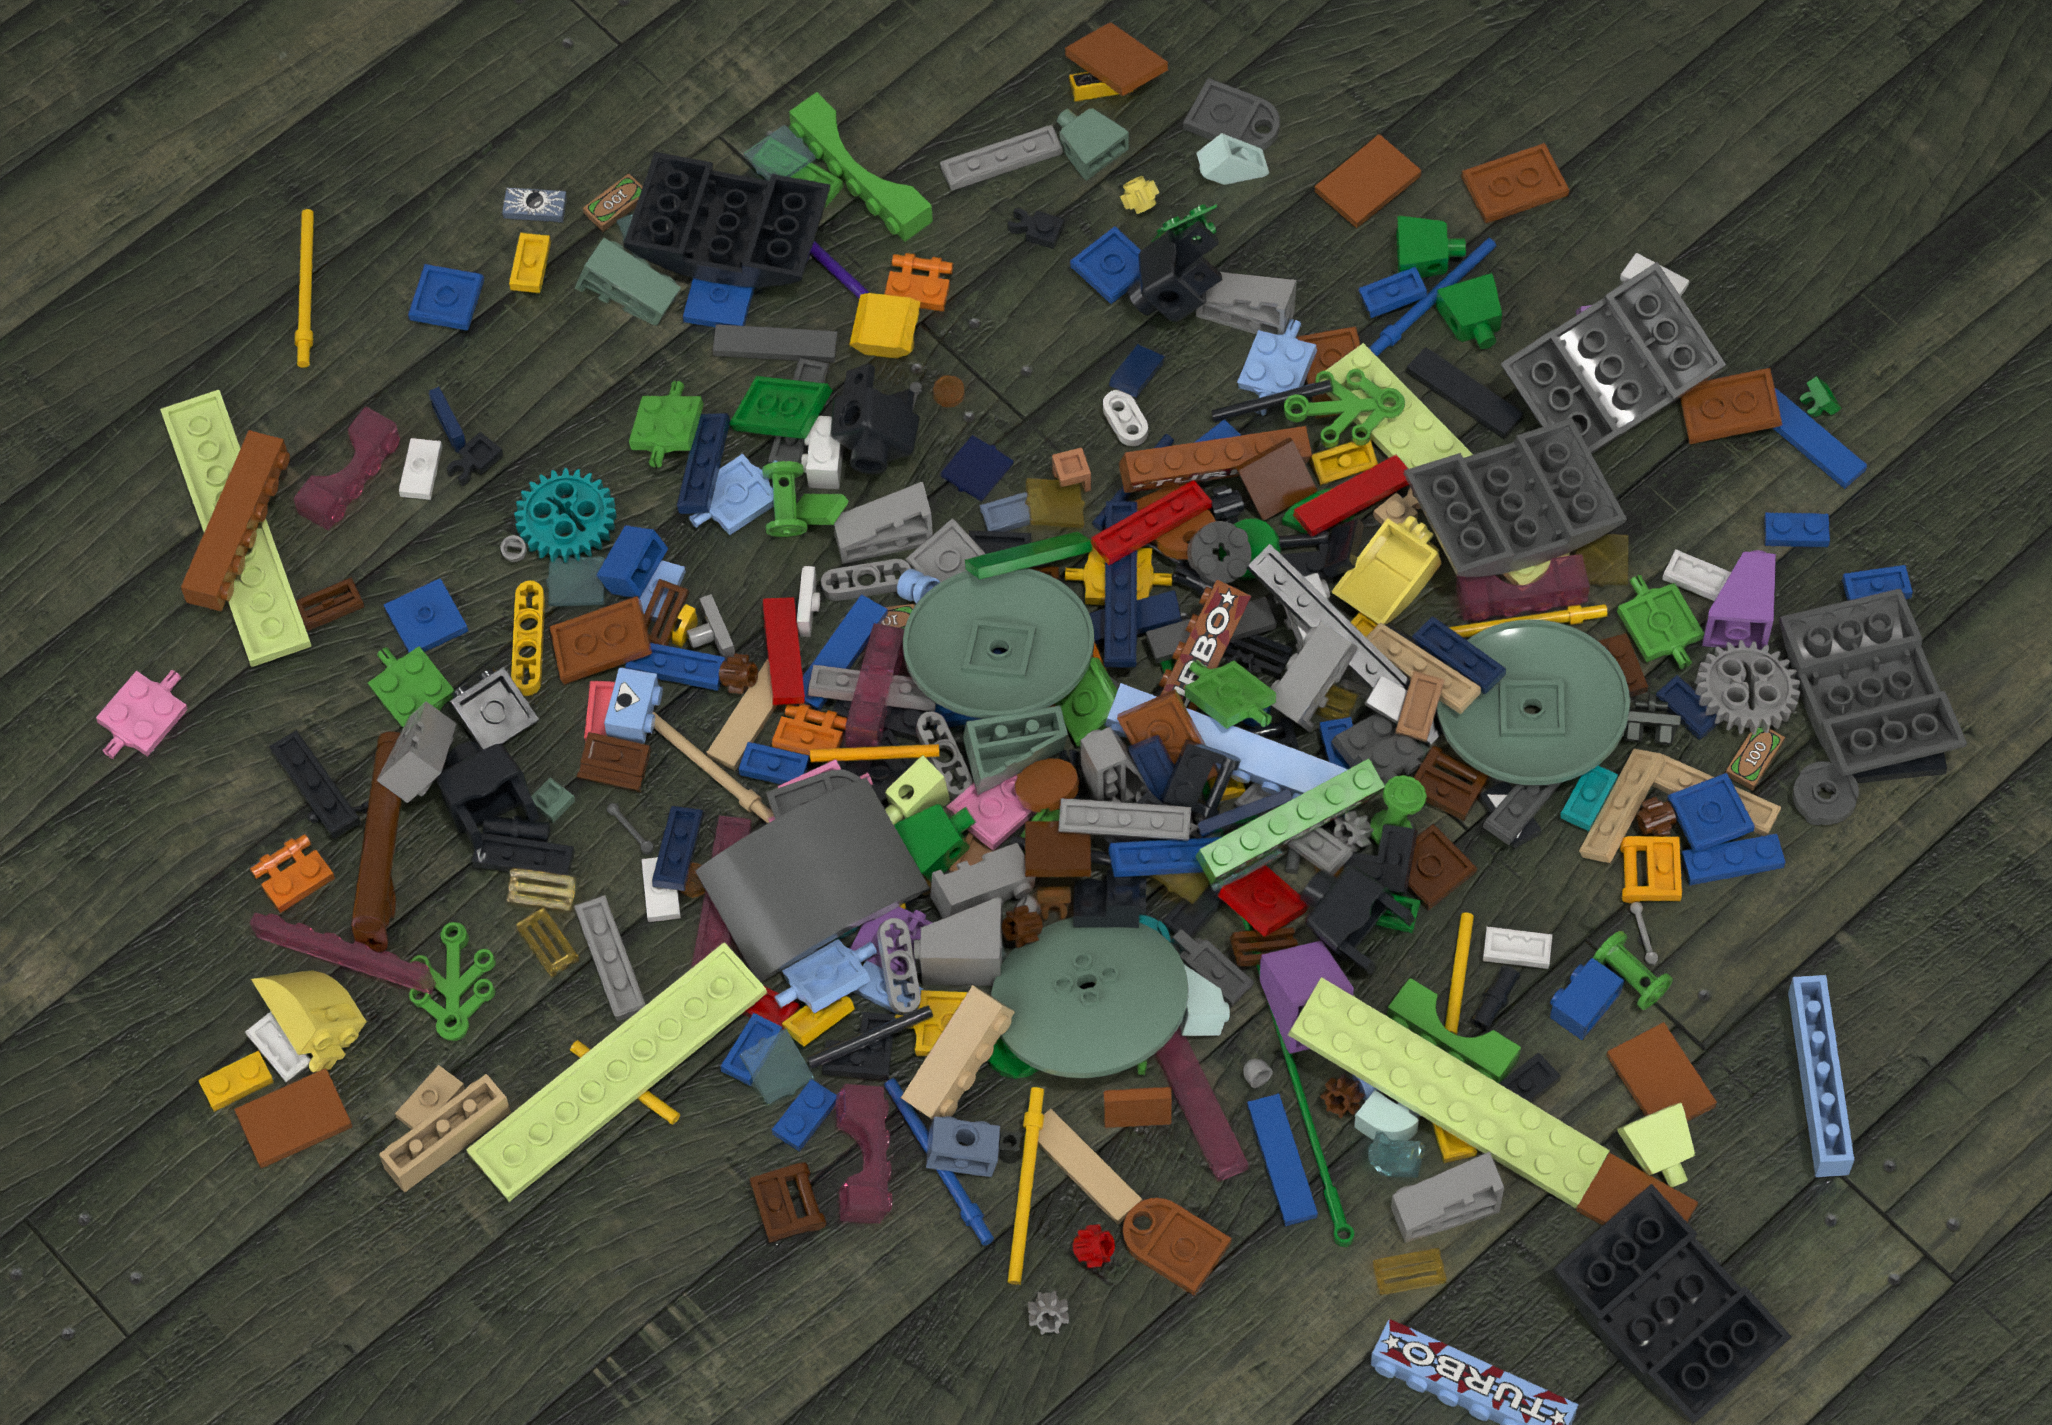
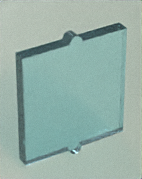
(779, 154)
(575, 582)
(1247, 870)
(776, 1066)

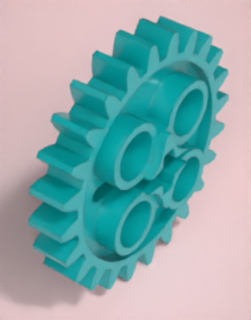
(584, 498)

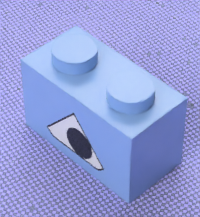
(632, 705)

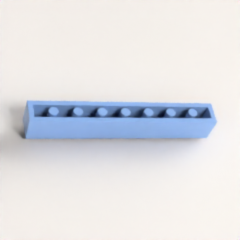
(1261, 759)

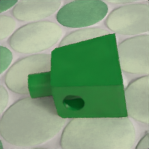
(1426, 246)
(1472, 310)
(935, 837)

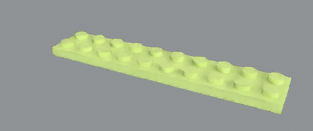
(1414, 434)
(261, 594)
(616, 1071)
(1448, 1092)

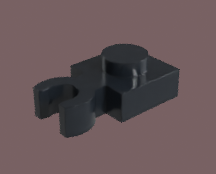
(1040, 229)
(477, 456)

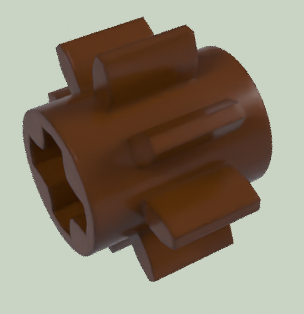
(738, 673)
(1656, 817)
(1022, 926)
(1342, 1095)

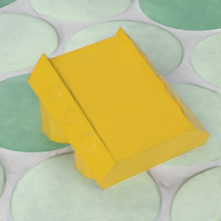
(885, 325)

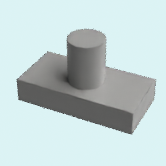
(713, 630)

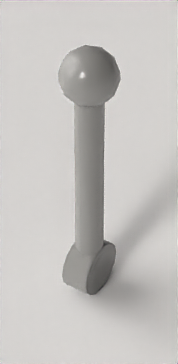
(1651, 957)

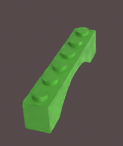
(898, 205)

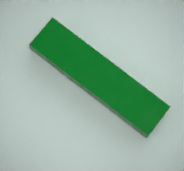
(1028, 555)

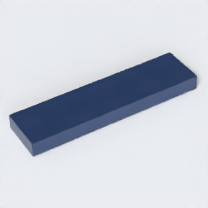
(703, 464)

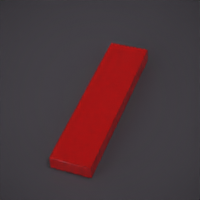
(1352, 496)
(1151, 522)
(783, 651)

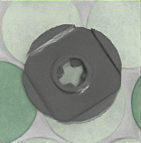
(1233, 541)
(1821, 810)

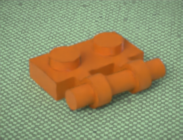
(930, 290)
(800, 736)
(297, 880)

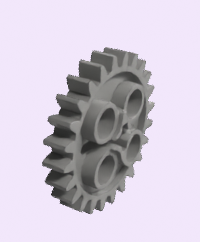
(1775, 685)

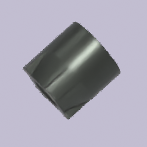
(1010, 1154)

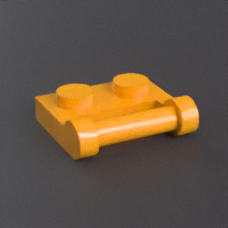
(1662, 869)

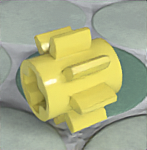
(1139, 194)

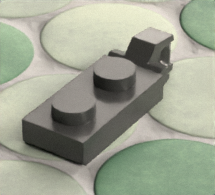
(1213, 966)

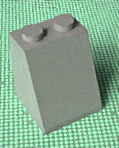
(962, 947)

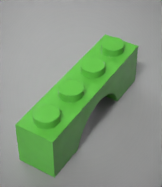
(1488, 1054)

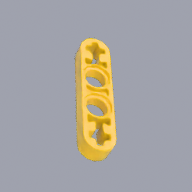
(528, 637)

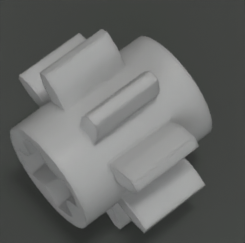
(1353, 831)
(1048, 1312)

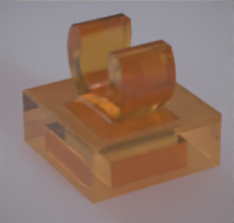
(1054, 897)

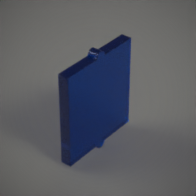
(977, 468)

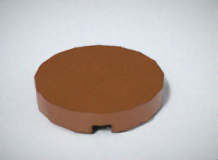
(1045, 784)

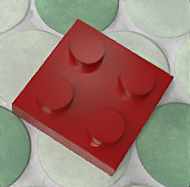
(1264, 900)

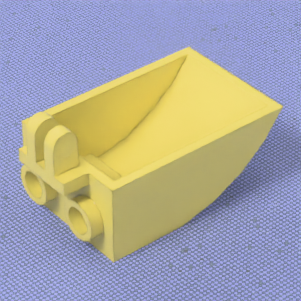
(1390, 570)
(313, 1014)

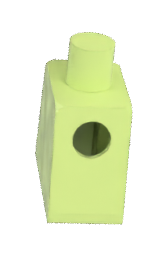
(916, 791)
(1661, 1143)

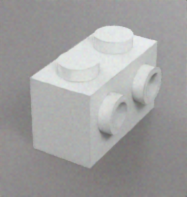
(824, 456)

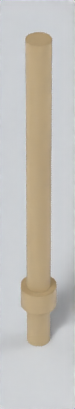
(747, 798)

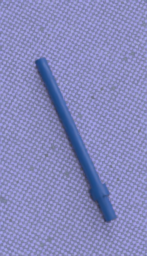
(1392, 333)
(970, 1211)

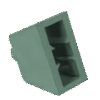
(1091, 140)

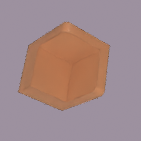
(1071, 468)

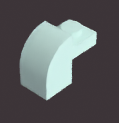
(1385, 1116)

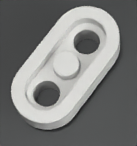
(1126, 420)

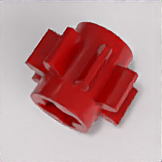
(1093, 1246)

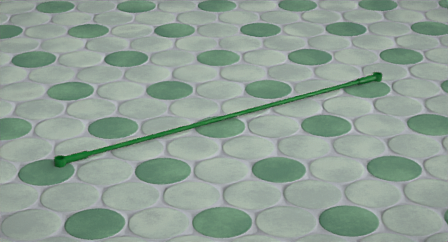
(1330, 1192)

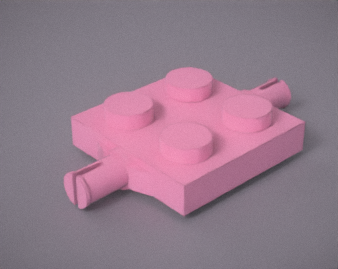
(141, 713)

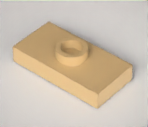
(429, 1097)

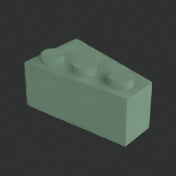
(628, 281)
(1008, 744)

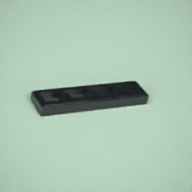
(1464, 393)
(315, 784)

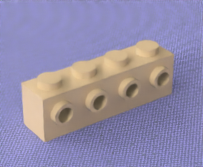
(958, 1054)
(445, 1133)

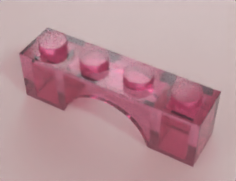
(326, 497)
(1489, 596)
(873, 687)
(862, 1114)

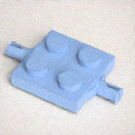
(1277, 363)
(738, 496)
(826, 975)

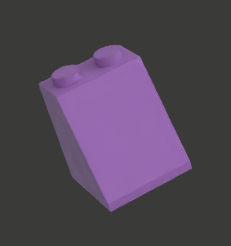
(1744, 604)
(1291, 977)

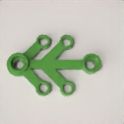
(1348, 406)
(455, 986)

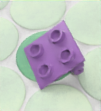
(869, 933)

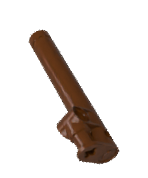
(375, 888)

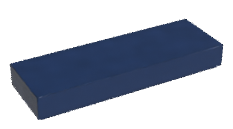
(1151, 614)
(1458, 654)
(1242, 814)
(677, 848)

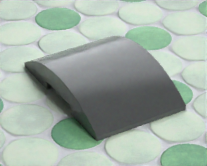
(1616, 360)
(1516, 501)
(1869, 683)
(811, 877)

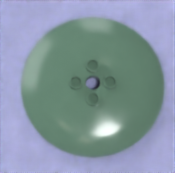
(967, 618)
(1571, 683)
(1099, 1029)

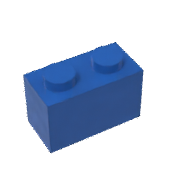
(632, 561)
(1586, 998)

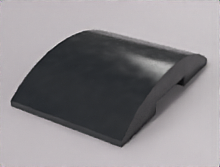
(725, 223)
(1669, 1306)

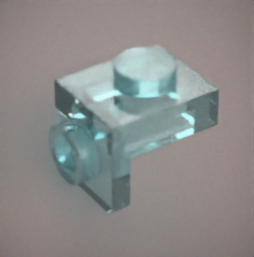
(1396, 1156)

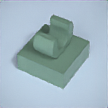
(552, 800)

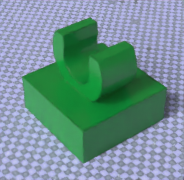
(1823, 398)

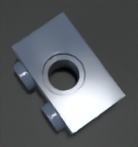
(948, 1155)

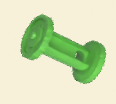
(784, 498)
(1403, 797)
(1632, 970)

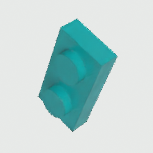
(1589, 797)

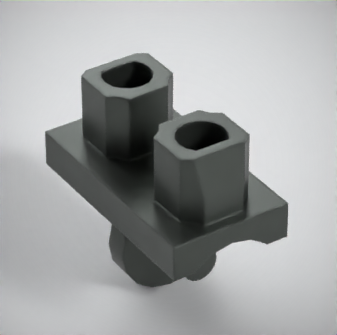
(1664, 723)

